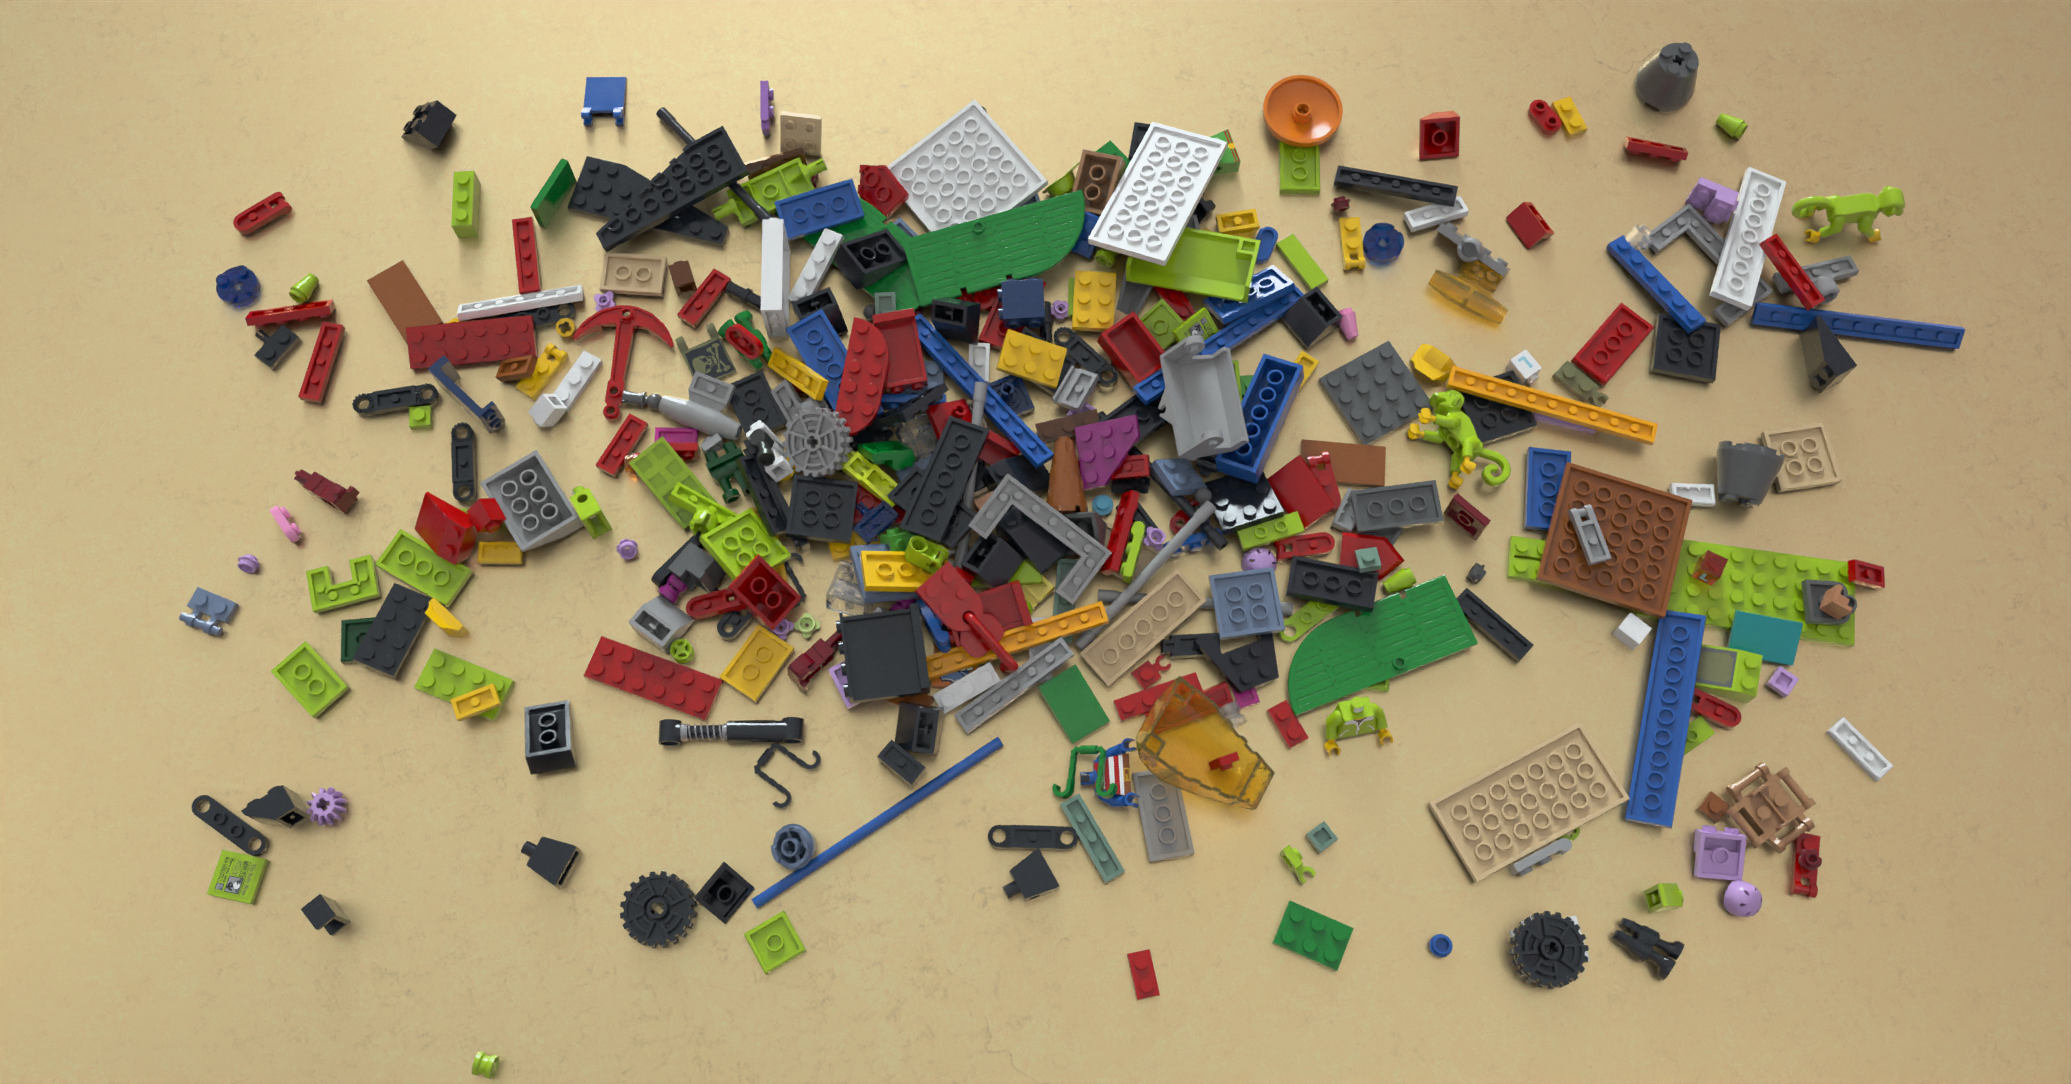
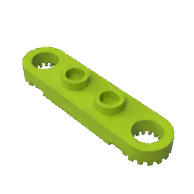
(1306, 619)

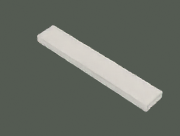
(520, 302)

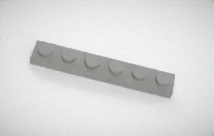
(1014, 685)

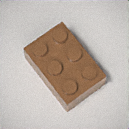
(1098, 178)

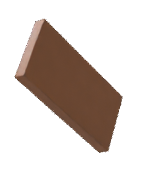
(403, 298)
(1350, 462)

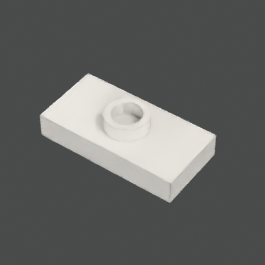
(1701, 494)

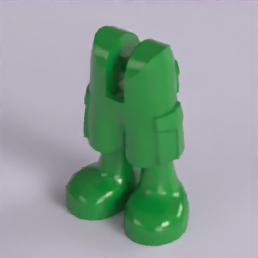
(744, 318)

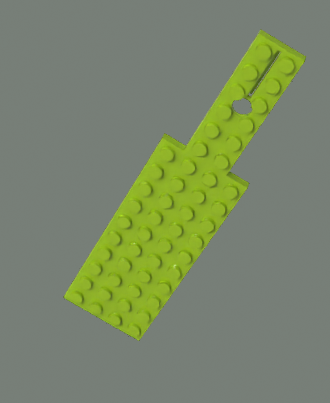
(1750, 582)

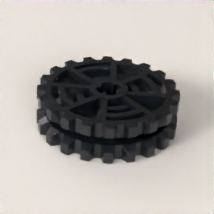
(641, 915)
(1566, 944)

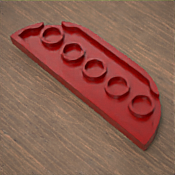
(863, 376)

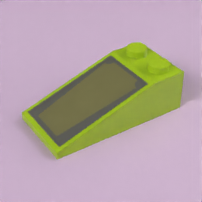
(1729, 673)

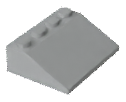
(532, 502)

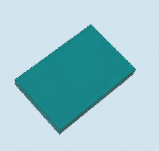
(1766, 636)

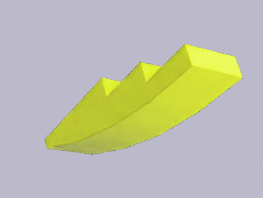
(869, 476)

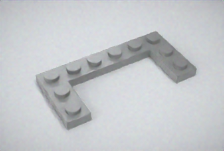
(1707, 238)
(1014, 493)

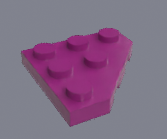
(1104, 448)

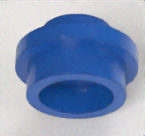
(1440, 945)

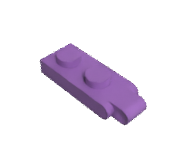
(766, 109)

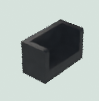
(902, 764)
(325, 913)

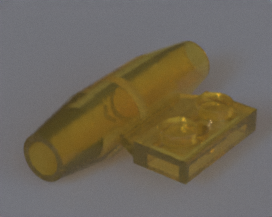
(1472, 290)

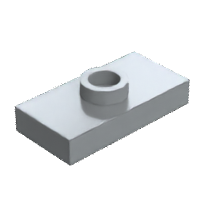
(1344, 517)

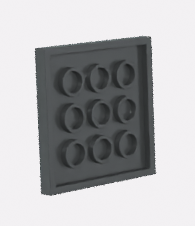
(1375, 393)

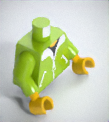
(1353, 719)

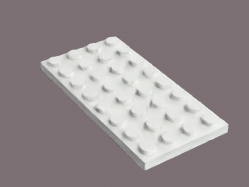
(1158, 193)

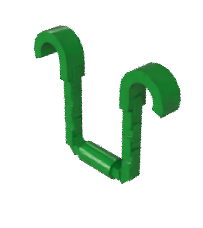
(1086, 749)

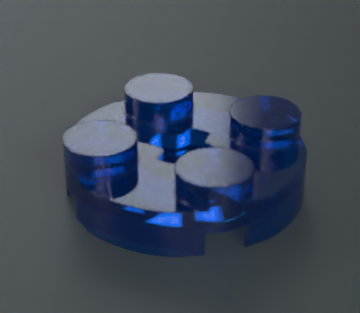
(1379, 253)
(233, 276)

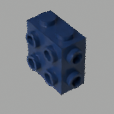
(1022, 303)

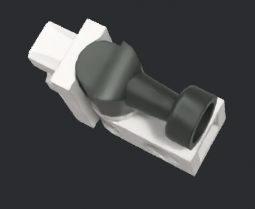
(770, 451)

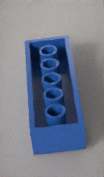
(1264, 413)

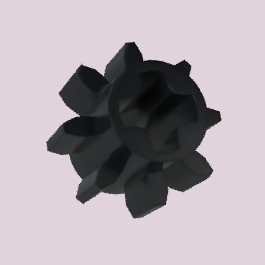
(1207, 465)

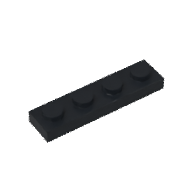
(762, 494)
(1493, 625)

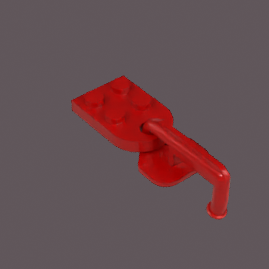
(951, 596)

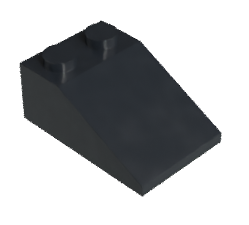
(869, 258)
(1824, 356)
(1022, 470)
(1030, 540)
(549, 737)

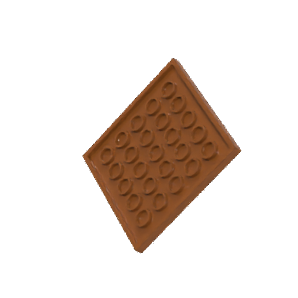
(1641, 532)

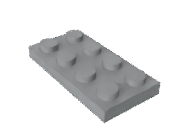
(1162, 818)

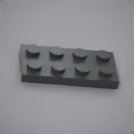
(1396, 506)

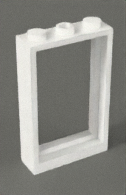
(775, 277)

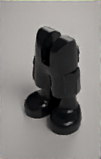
(1642, 945)

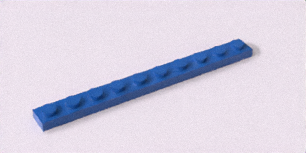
(1860, 325)
(1228, 337)
(994, 407)

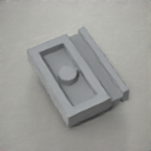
(1075, 389)

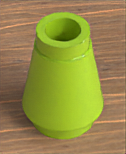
(1733, 126)
(304, 288)
(1399, 581)

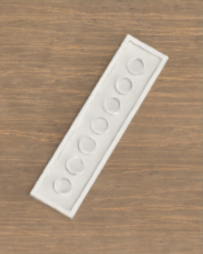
(1749, 226)

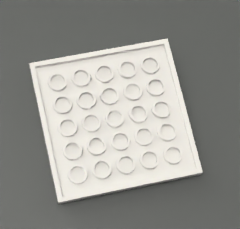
(965, 171)

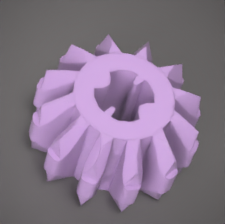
(320, 801)

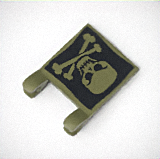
(708, 357)

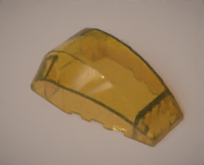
(1186, 734)

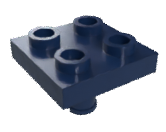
(1014, 394)

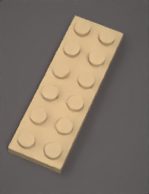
(1143, 627)

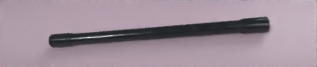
(671, 122)
(1211, 533)

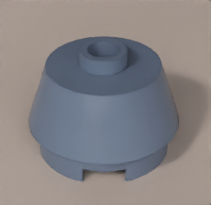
(793, 846)

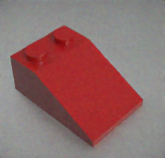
(446, 529)
(764, 593)

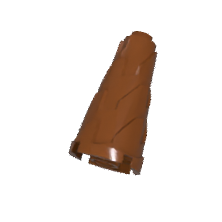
(1065, 480)

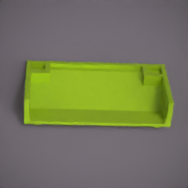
(1202, 265)

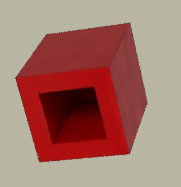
(486, 515)

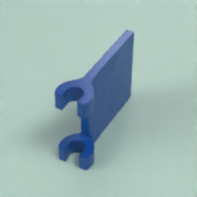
(604, 96)

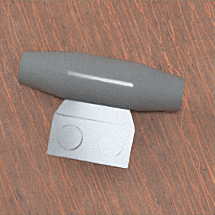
(704, 408)

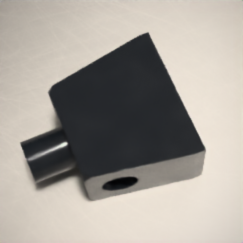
(551, 859)
(1031, 878)

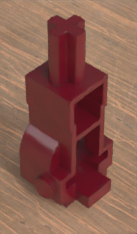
(327, 491)
(813, 660)

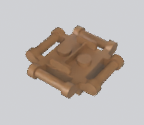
(1769, 808)

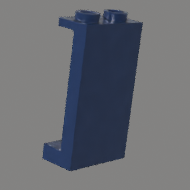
(445, 375)

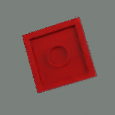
(939, 414)

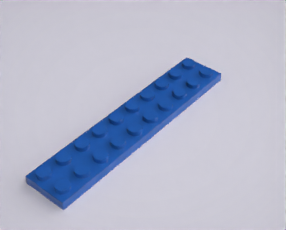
(1665, 719)

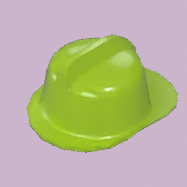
(1063, 185)

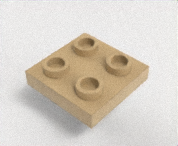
(800, 131)

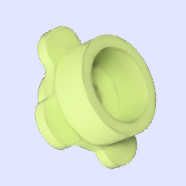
(806, 619)

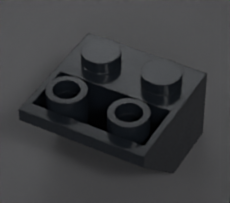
(428, 124)
(821, 300)
(1312, 317)
(956, 319)
(992, 561)
(919, 727)
(278, 808)

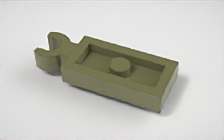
(1579, 384)

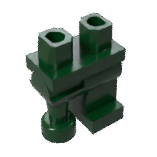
(724, 469)

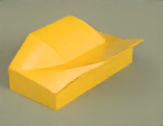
(1238, 223)
(1432, 363)
(445, 620)

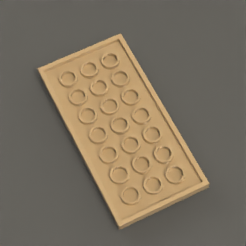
(1528, 802)

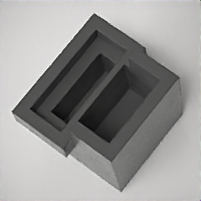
(697, 568)

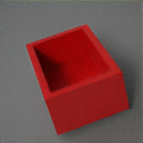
(1132, 349)

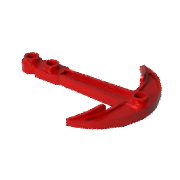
(624, 336)

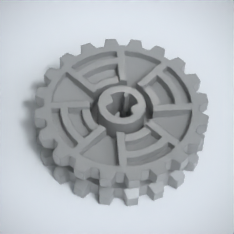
(802, 438)

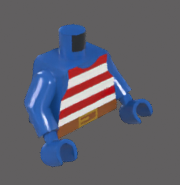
(1116, 771)

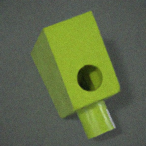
(588, 507)

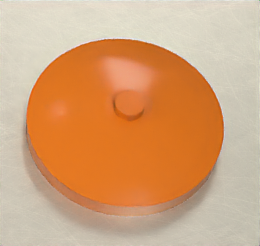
(1302, 111)

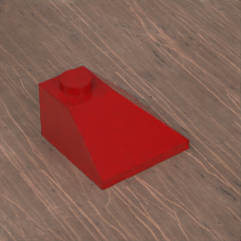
(1439, 135)

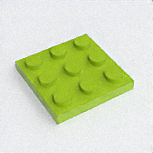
(740, 540)

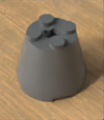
(1668, 77)
(1746, 472)

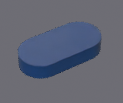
(1268, 241)

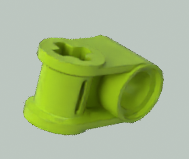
(924, 554)

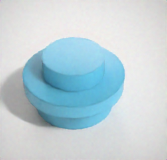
(1102, 505)

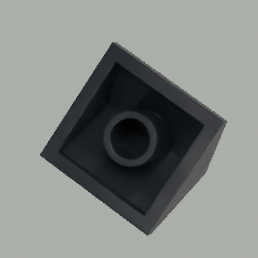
(724, 892)

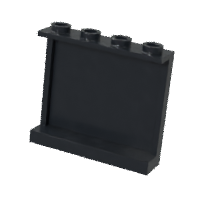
(883, 655)

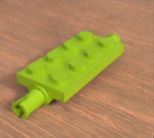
(769, 187)

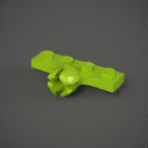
(705, 511)

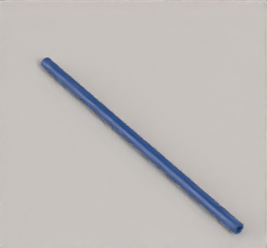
(877, 822)

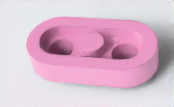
(282, 517)

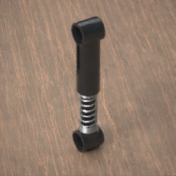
(788, 730)

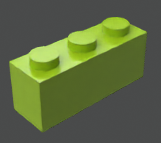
(465, 204)

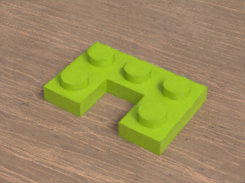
(327, 596)

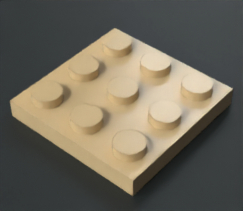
(1807, 458)

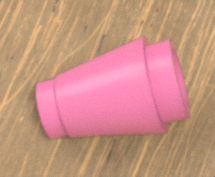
(1349, 323)

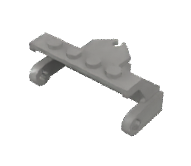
(1202, 400)

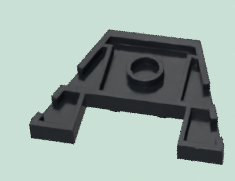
(1244, 666)

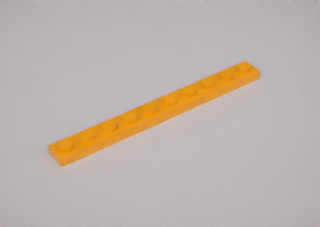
(1552, 405)
(1022, 638)

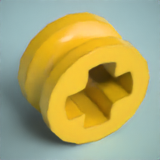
(568, 332)

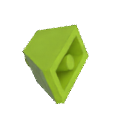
(1663, 897)

